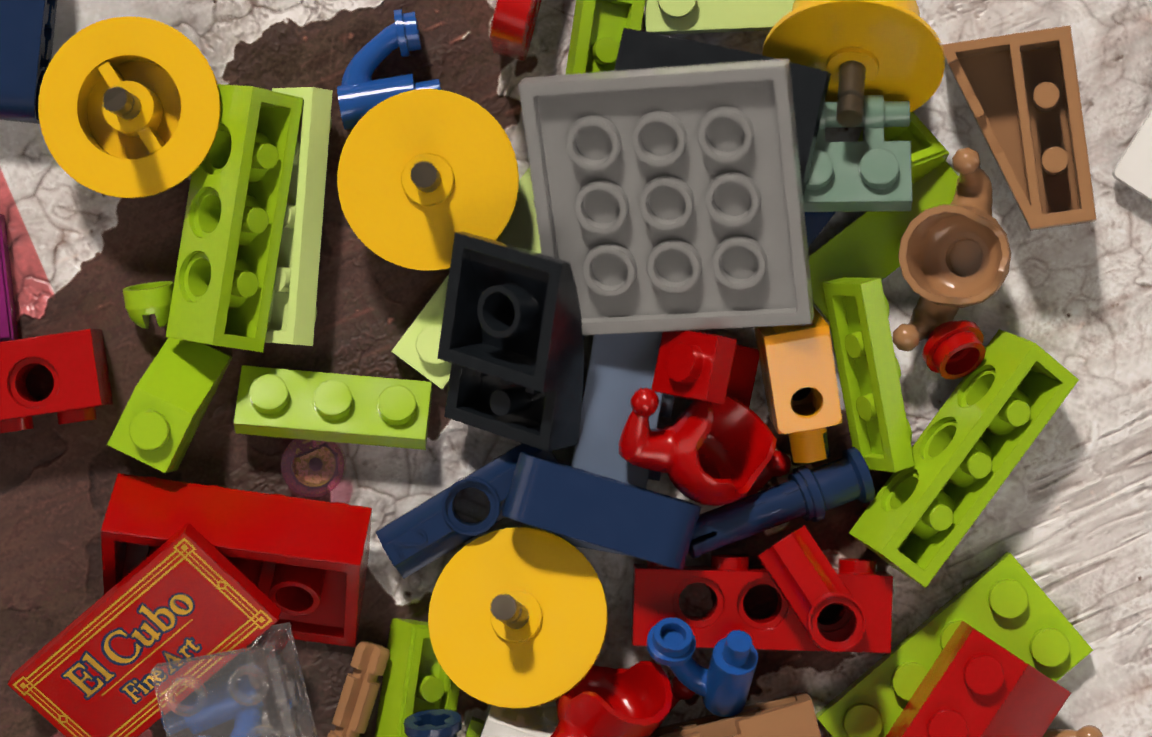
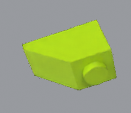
(169, 403)

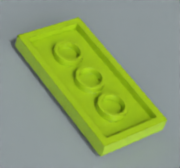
(997, 603)

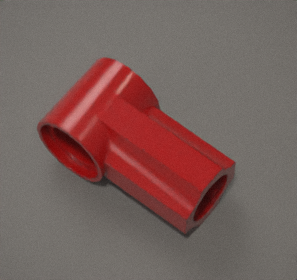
(810, 585)

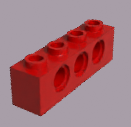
(78, 372)
(659, 588)

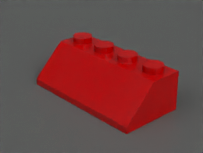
(292, 548)
(980, 693)

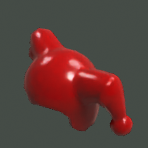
(709, 452)
(619, 702)

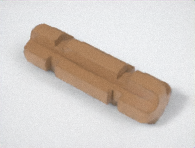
(360, 690)

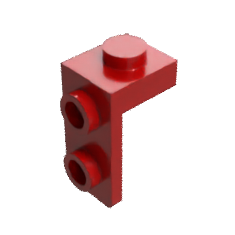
(704, 367)

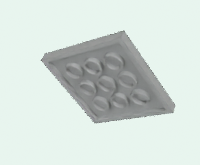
(672, 195)

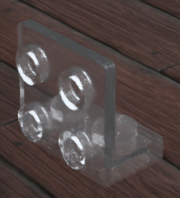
(237, 691)

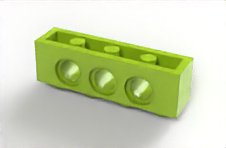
(236, 222)
(964, 456)

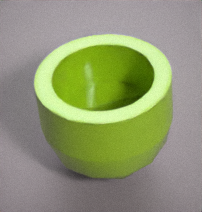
(148, 299)

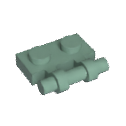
(866, 172)

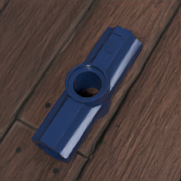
(436, 527)

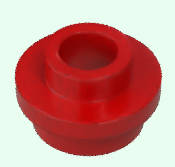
(954, 349)

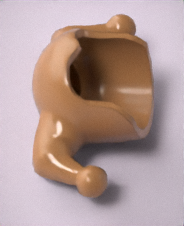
(953, 253)

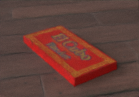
(167, 609)

